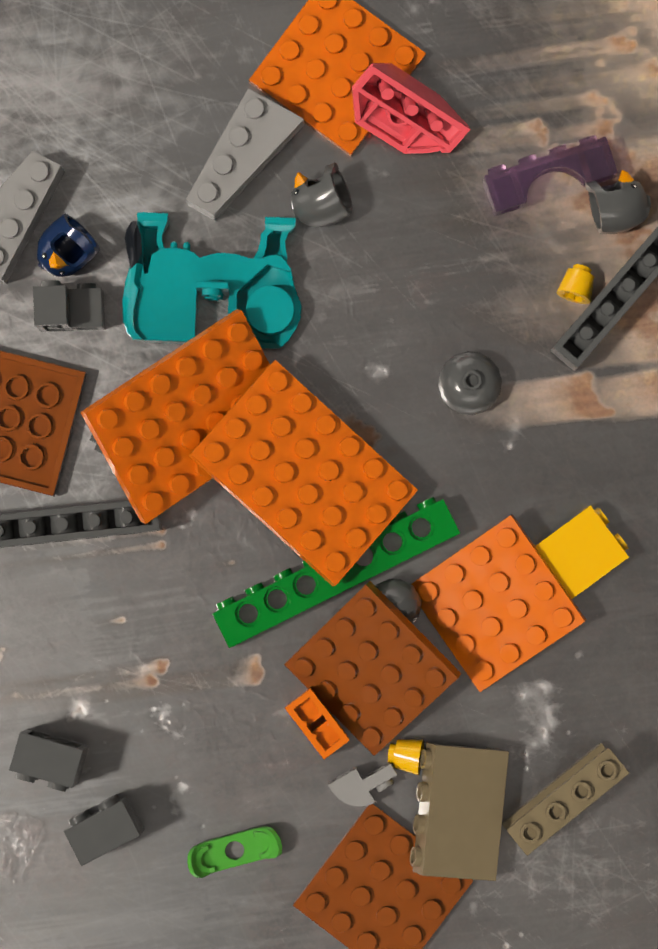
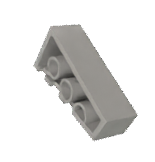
(246, 146)
(22, 206)

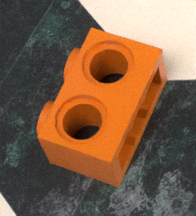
(317, 723)

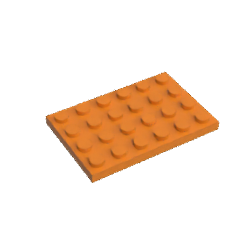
(169, 409)
(303, 473)

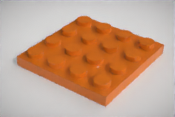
(321, 61)
(497, 603)

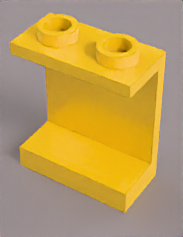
(582, 550)

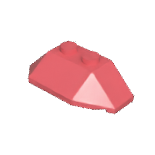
(405, 111)

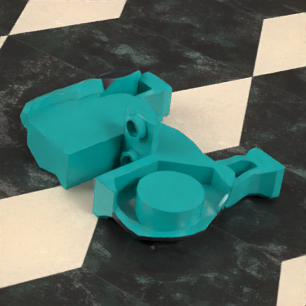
(166, 283)

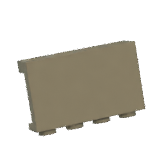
(564, 798)
(459, 812)

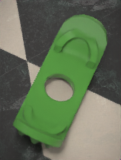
(211, 856)

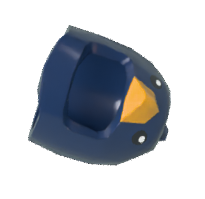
(65, 247)

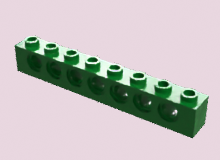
(236, 630)

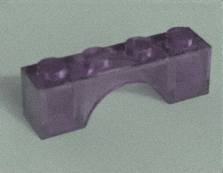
(586, 163)

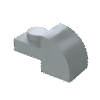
(355, 789)

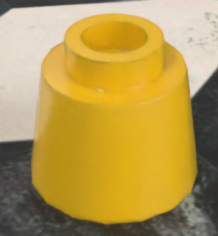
(577, 284)
(406, 755)

